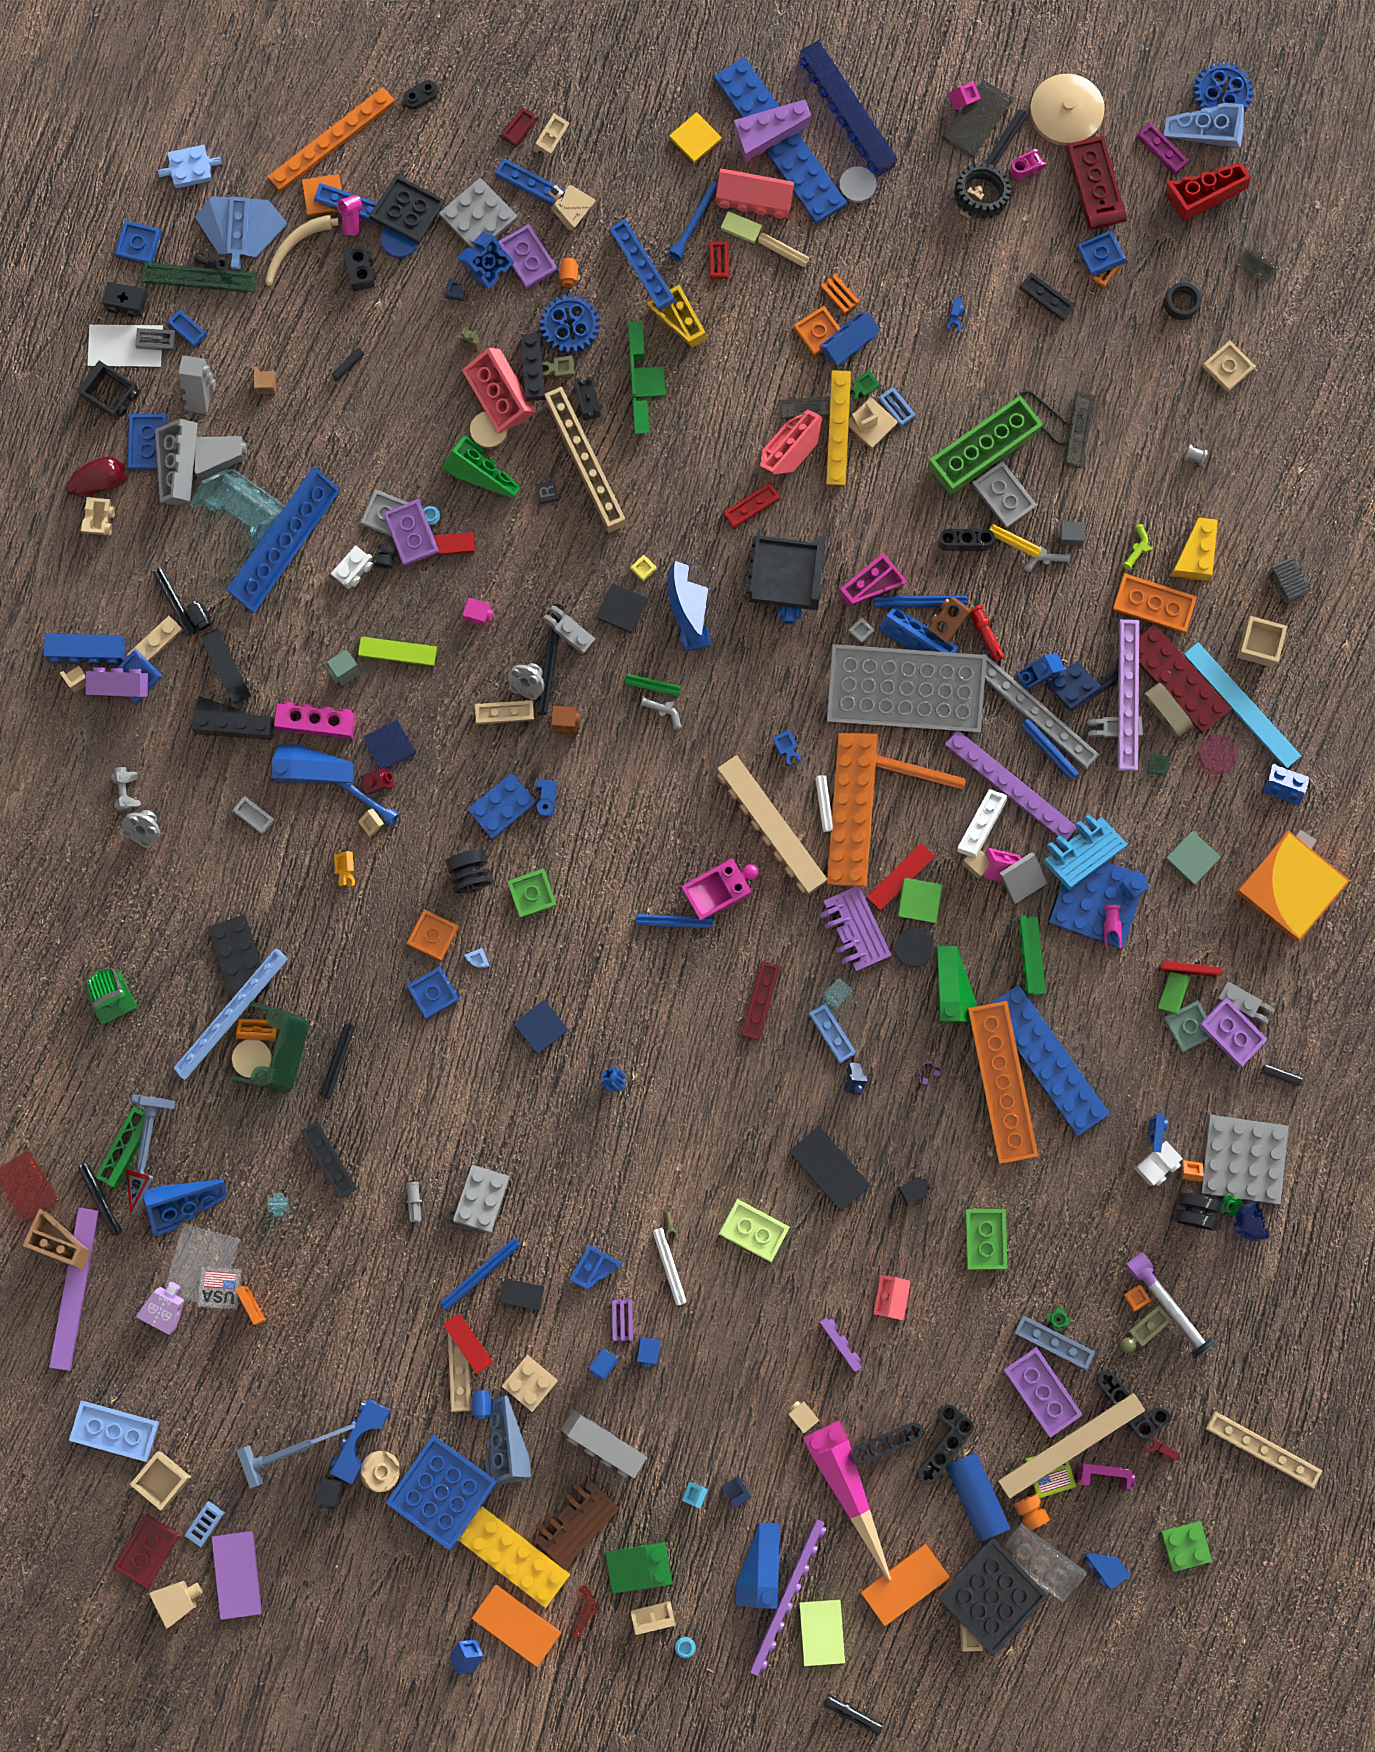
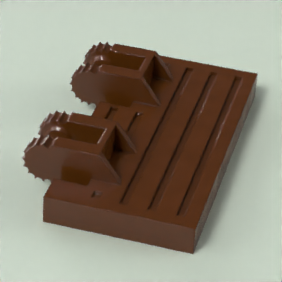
(578, 1525)

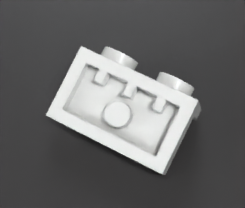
(352, 567)

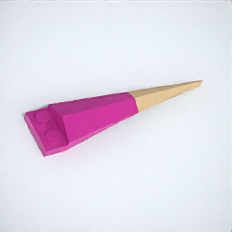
(831, 1453)

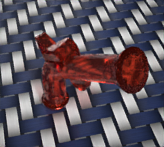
(586, 1612)

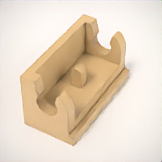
(551, 135)
(652, 1618)

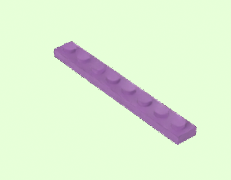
(1010, 785)
(784, 1606)

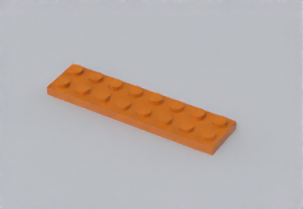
(852, 809)
(1003, 1082)

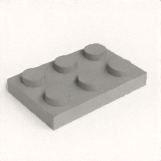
(1004, 494)
(481, 1199)

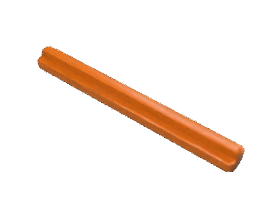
(920, 772)

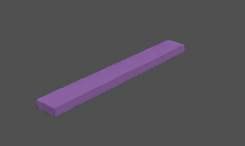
(73, 1294)

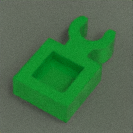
(864, 384)

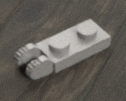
(569, 630)
(1110, 727)
(1245, 1002)

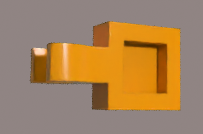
(343, 867)

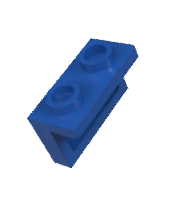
(1286, 784)

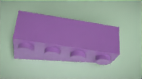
(770, 127)

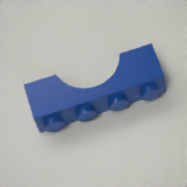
(348, 1464)

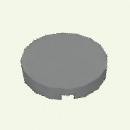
(857, 184)

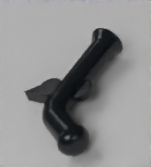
(221, 263)

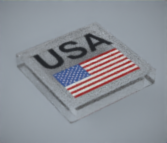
(218, 1288)

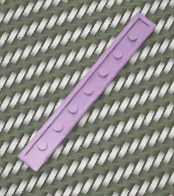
(1128, 695)

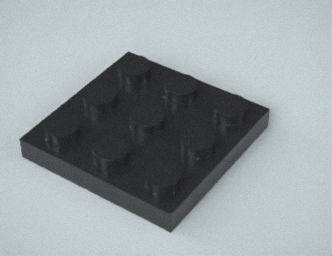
(407, 209)

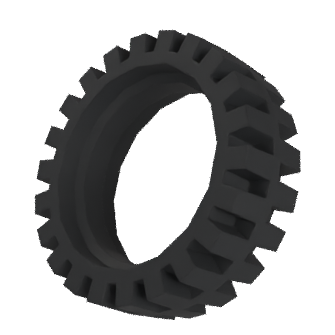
(988, 174)

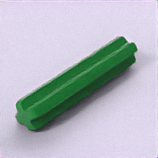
(653, 685)

